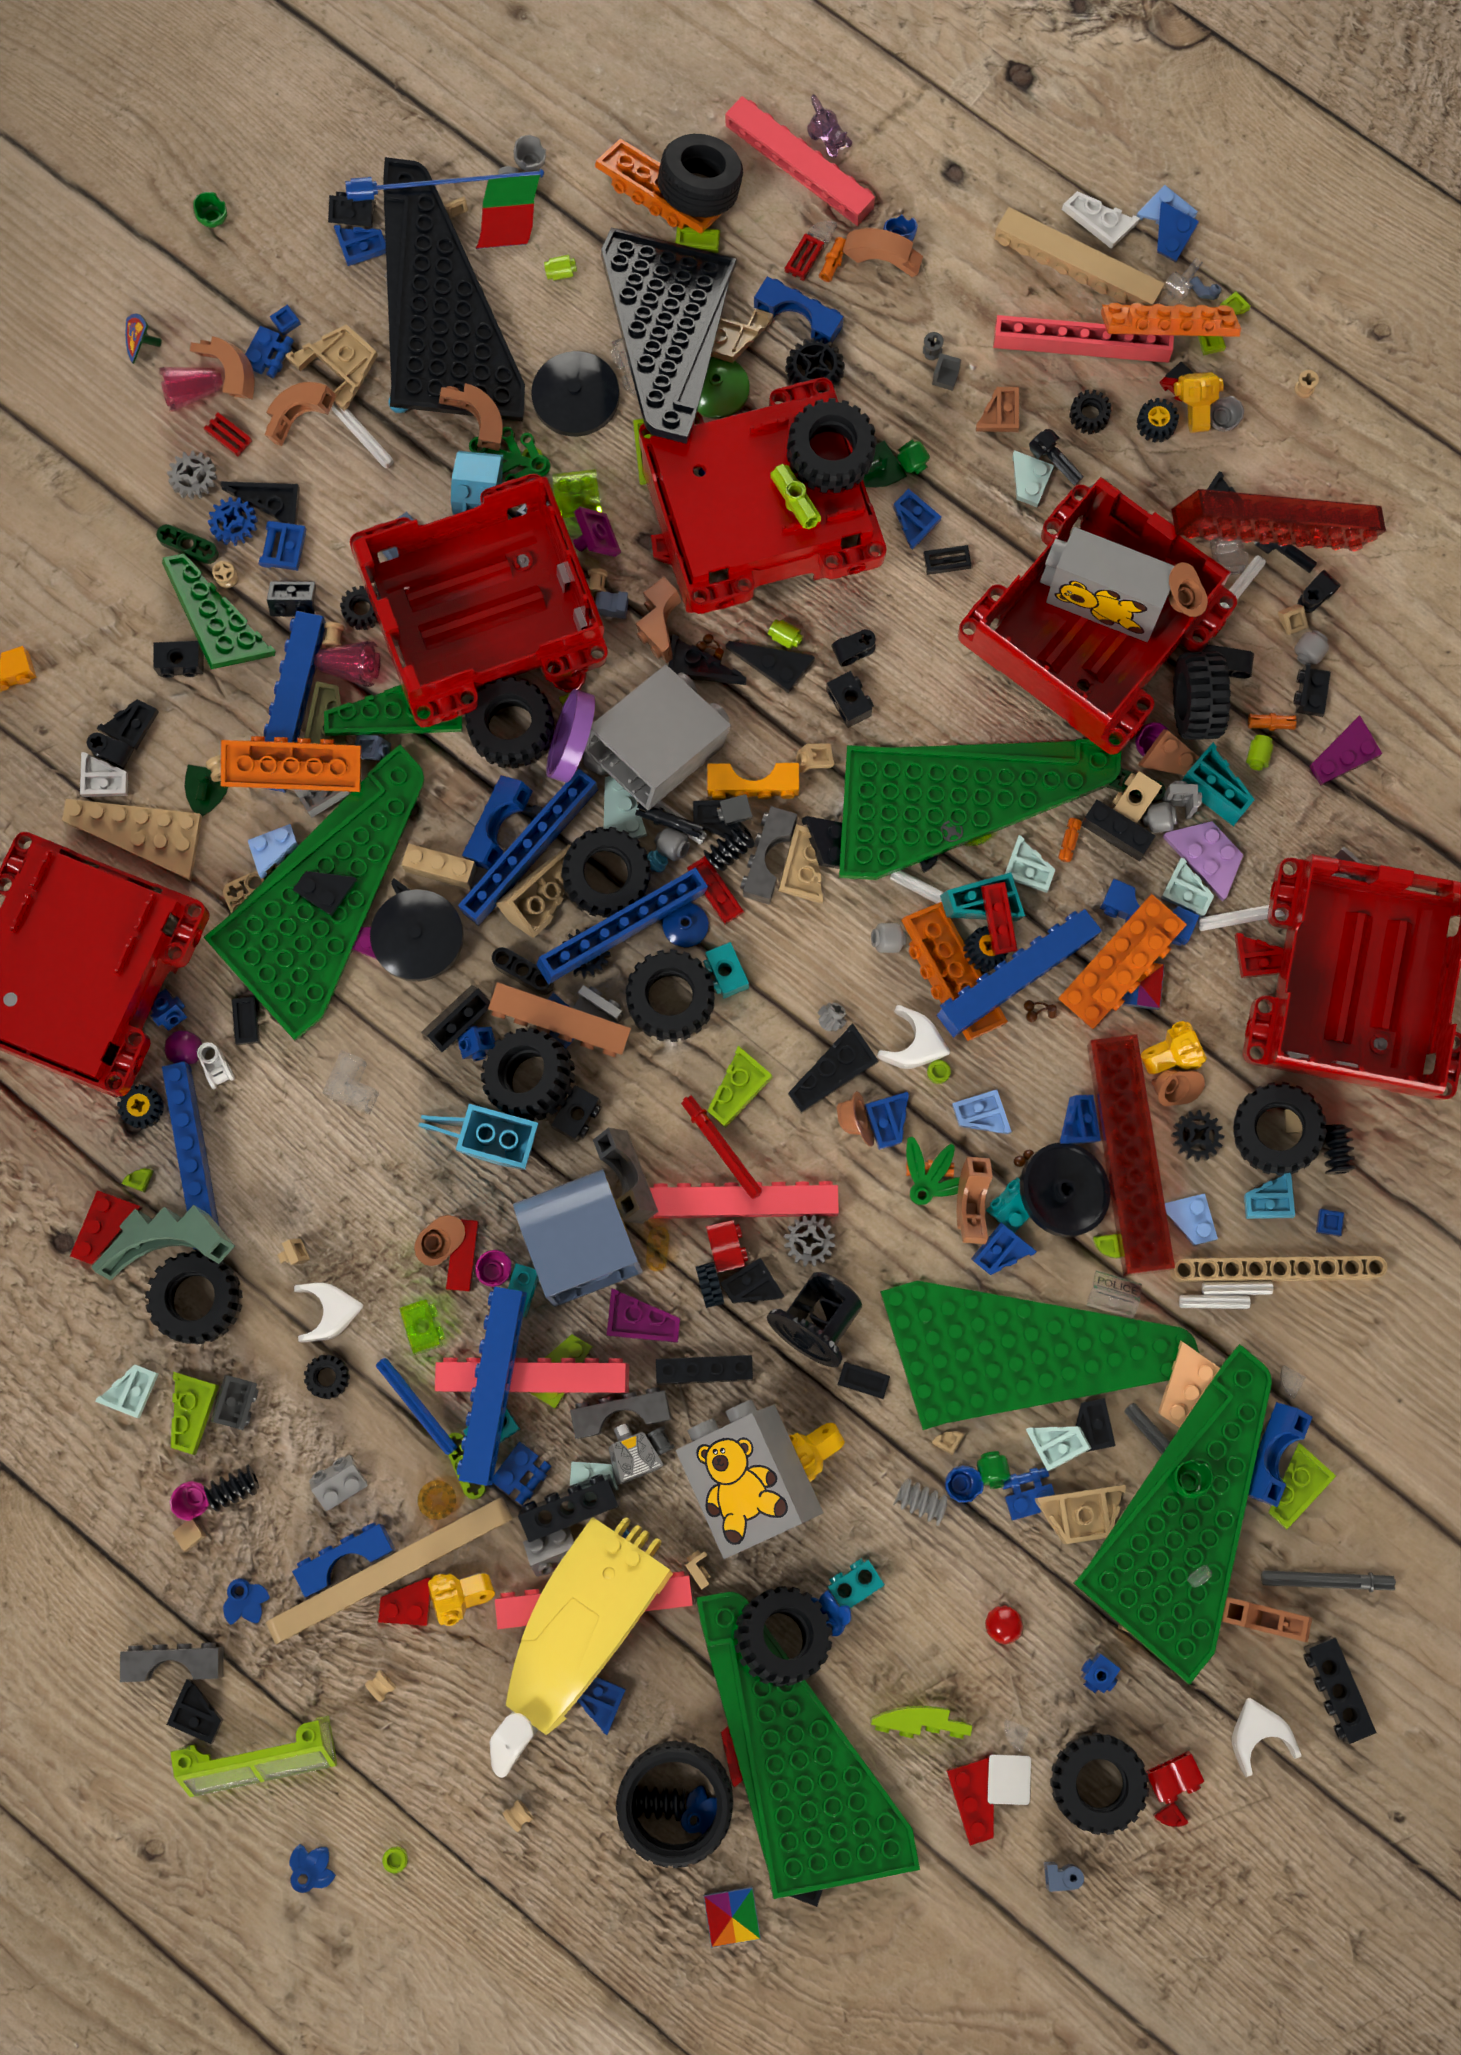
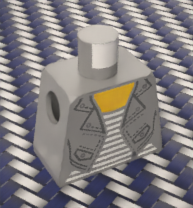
(632, 1456)

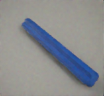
(416, 1406)

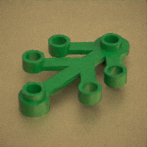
(515, 458)

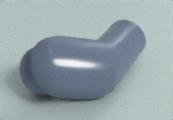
(1205, 292)

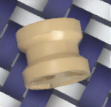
(220, 574)
(214, 765)
(380, 1685)
(517, 1815)

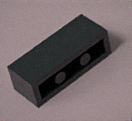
(1118, 830)
(456, 1018)

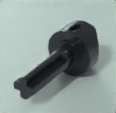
(1045, 444)
(1290, 552)

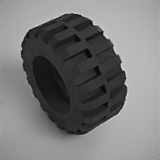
(836, 418)
(1201, 695)
(519, 749)
(612, 841)
(662, 966)
(507, 1057)
(1285, 1097)
(163, 1292)
(813, 1630)
(1133, 1791)

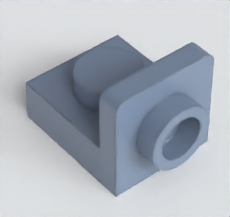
(373, 747)

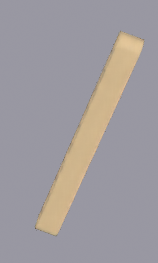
(389, 1570)

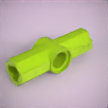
(795, 496)

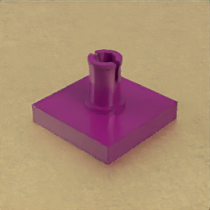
(596, 533)

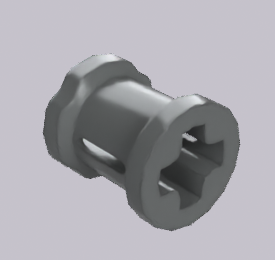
(929, 341)
(660, 1441)

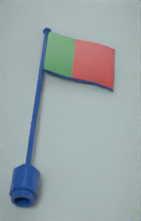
(505, 206)

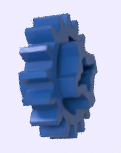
(239, 526)

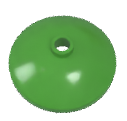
(726, 396)

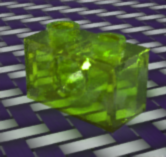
(412, 1316)

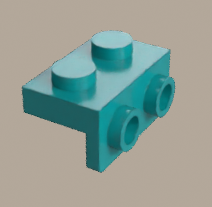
(1009, 1207)

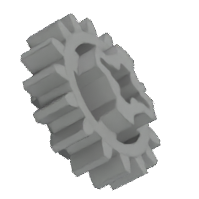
(181, 474)
(820, 1242)

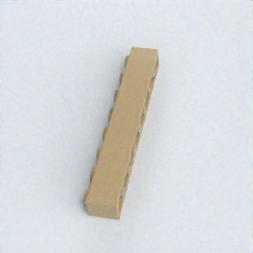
(1077, 260)

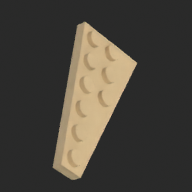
(149, 833)

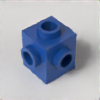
(168, 1010)
(476, 1042)
(1109, 1672)

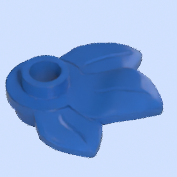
(246, 1605)
(838, 1615)
(702, 1808)
(311, 1865)

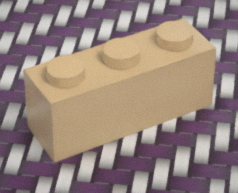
(439, 866)

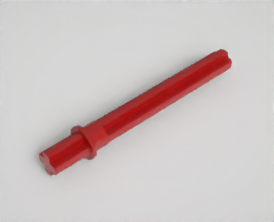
(726, 1153)

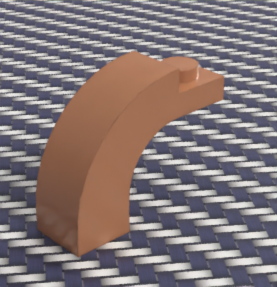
(883, 245)
(239, 373)
(294, 402)
(482, 408)
(971, 1199)
(1267, 1619)

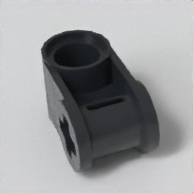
(1319, 590)
(851, 648)
(112, 750)

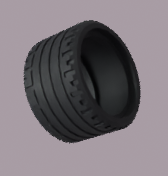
(665, 1853)

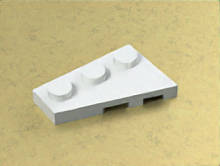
(1104, 223)

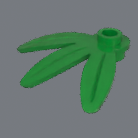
(929, 1181)

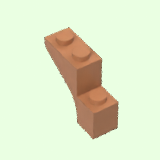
(653, 627)

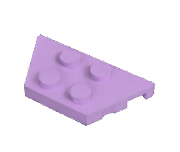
(1208, 854)

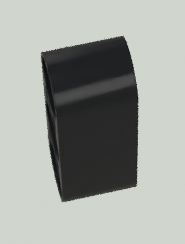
(1237, 660)
(514, 963)

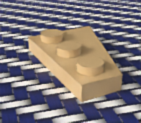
(801, 869)

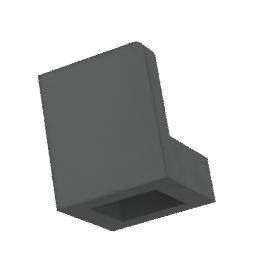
(946, 372)

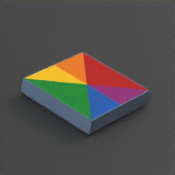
(1149, 992)
(732, 1916)

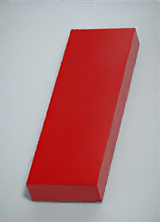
(717, 892)
(999, 918)
(462, 1259)

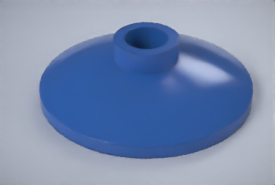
(686, 935)

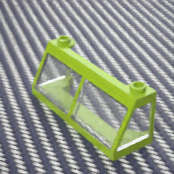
(202, 1775)

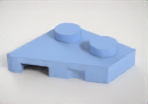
(1152, 208)
(272, 848)
(982, 1113)
(1193, 1218)

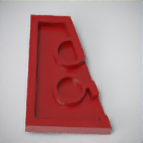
(101, 1226)
(970, 1791)

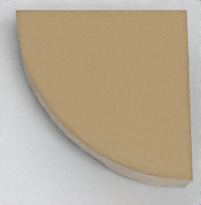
(948, 1441)

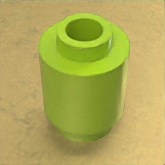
(560, 267)
(785, 633)
(1260, 752)

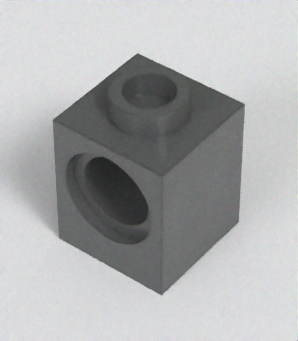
(734, 810)

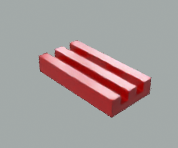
(796, 271)
(214, 423)

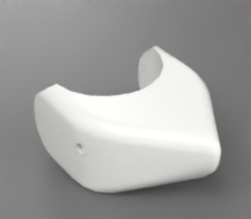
(927, 1042)
(337, 1312)
(1254, 1725)
(509, 1742)

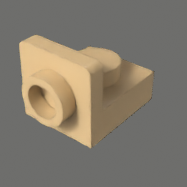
(814, 757)
(699, 1573)

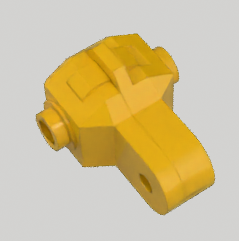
(1199, 392)
(1179, 1049)
(817, 1447)
(454, 1596)

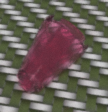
(187, 385)
(350, 662)

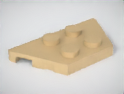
(1082, 1514)

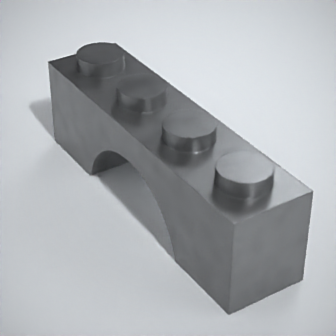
(777, 828)
(618, 1152)
(589, 1419)
(202, 1662)

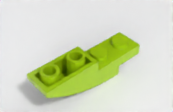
(911, 1718)

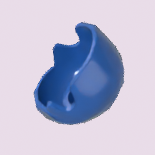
(902, 226)
(964, 1483)

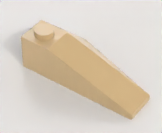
(536, 897)

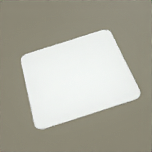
(1009, 1779)

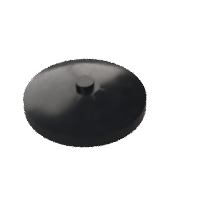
(575, 393)
(416, 935)
(1065, 1190)

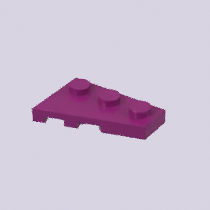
(1347, 752)
(639, 1320)

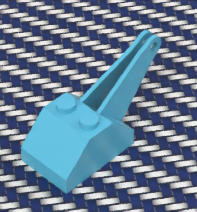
(471, 476)
(490, 1135)

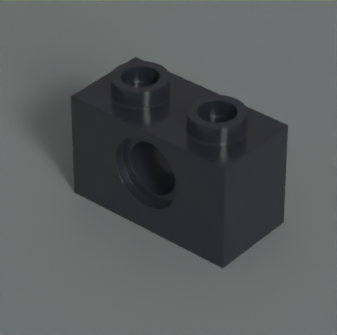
(167, 652)
(849, 711)
(577, 1100)

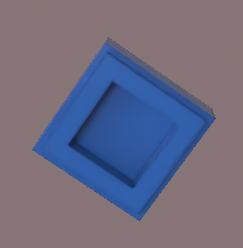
(285, 320)
(1330, 1222)

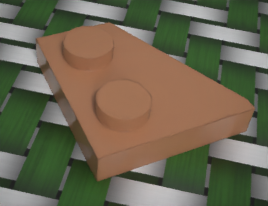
(1001, 412)
(1169, 755)

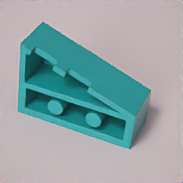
(1219, 786)
(968, 900)

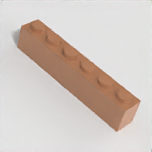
(559, 1018)

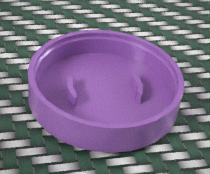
(570, 735)

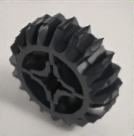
(812, 355)

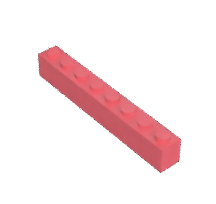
(800, 160)
(1078, 339)
(734, 1201)
(541, 1376)
(516, 1610)

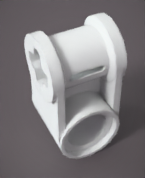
(217, 1068)

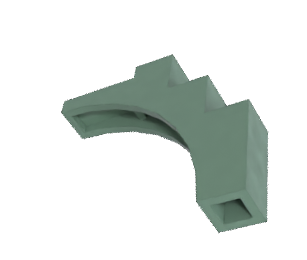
(166, 1229)

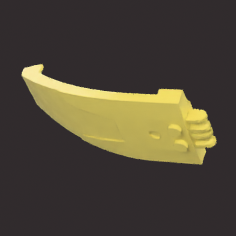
(583, 1619)

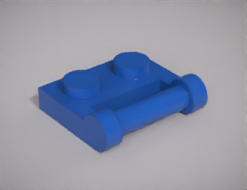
(289, 546)

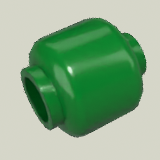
(913, 457)
(993, 1469)

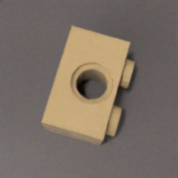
(1148, 790)

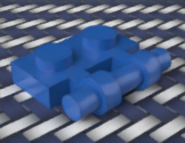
(262, 349)
(515, 1468)
(1023, 1503)

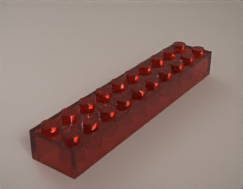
(1277, 520)
(1130, 1155)

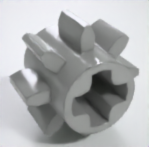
(832, 1017)

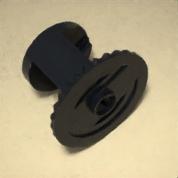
(818, 1339)

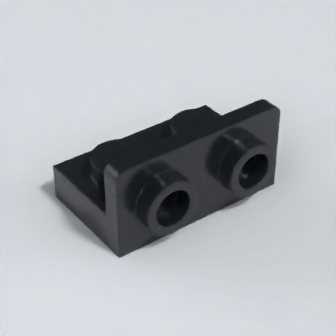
(349, 211)
(288, 597)
(1312, 691)

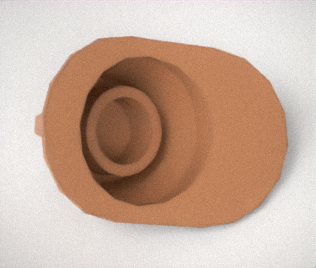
(1186, 590)
(1178, 1087)
(854, 1119)
(439, 1240)

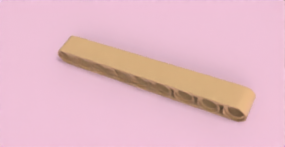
(1289, 1265)

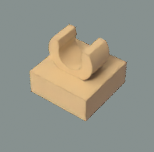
(294, 1252)

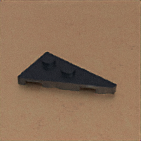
(275, 499)
(701, 665)
(777, 665)

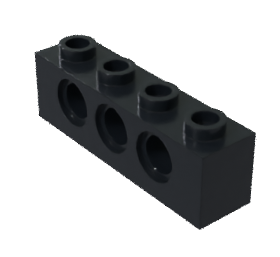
(704, 1370)
(537, 1527)
(1360, 1724)

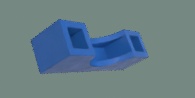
(778, 298)
(506, 799)
(1122, 902)
(1284, 1427)
(316, 1574)

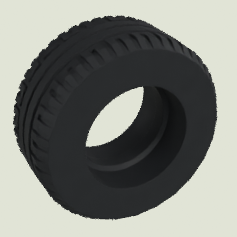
(703, 156)

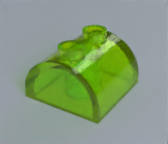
(576, 490)

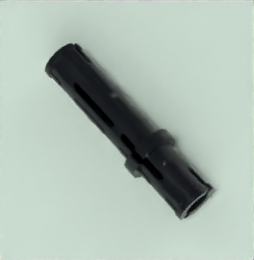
(670, 820)

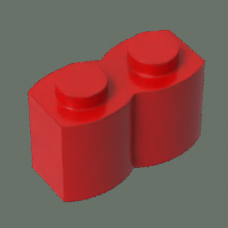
(726, 1246)
(1175, 1777)

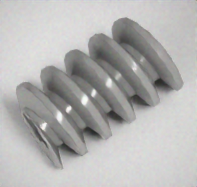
(922, 1501)

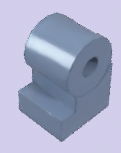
(612, 604)
(1064, 1878)

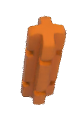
(1070, 839)

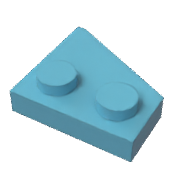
(1271, 1200)

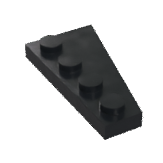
(838, 1066)

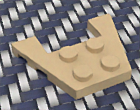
(735, 338)
(345, 355)

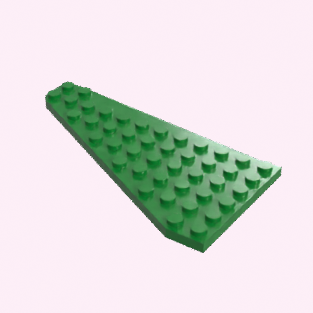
(906, 794)
(289, 947)
(1000, 1354)
(1166, 1536)
(807, 1787)

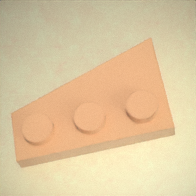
(1187, 1383)

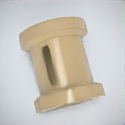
(1306, 383)
(597, 580)
(333, 634)

